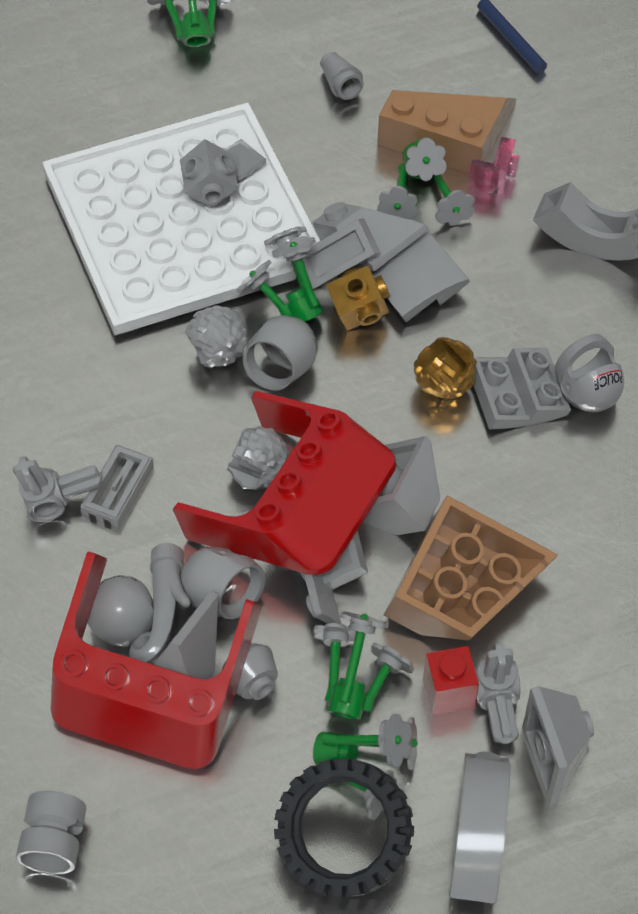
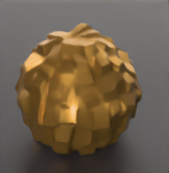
(445, 368)

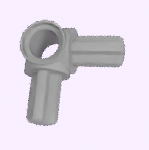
(48, 492)
(499, 692)

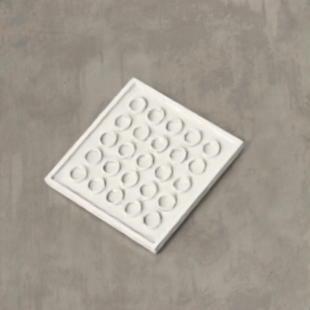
(152, 244)

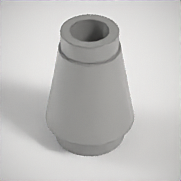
(342, 76)

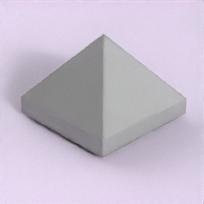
(245, 158)

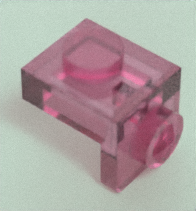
(494, 176)

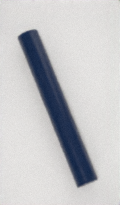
(512, 36)

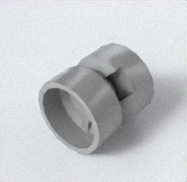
(51, 841)

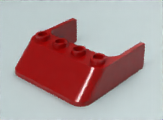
(314, 497)
(137, 701)

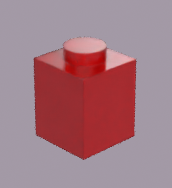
(450, 680)

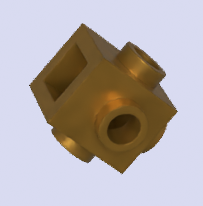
(359, 297)

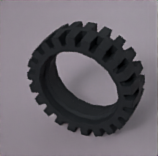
(293, 847)

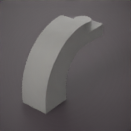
(587, 227)
(481, 827)

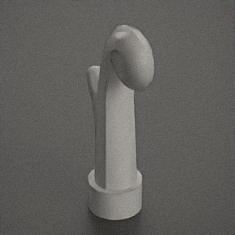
(166, 568)

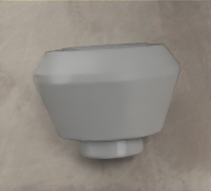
(258, 673)

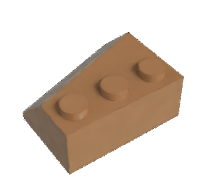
(460, 123)
(464, 573)

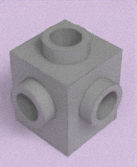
(208, 173)

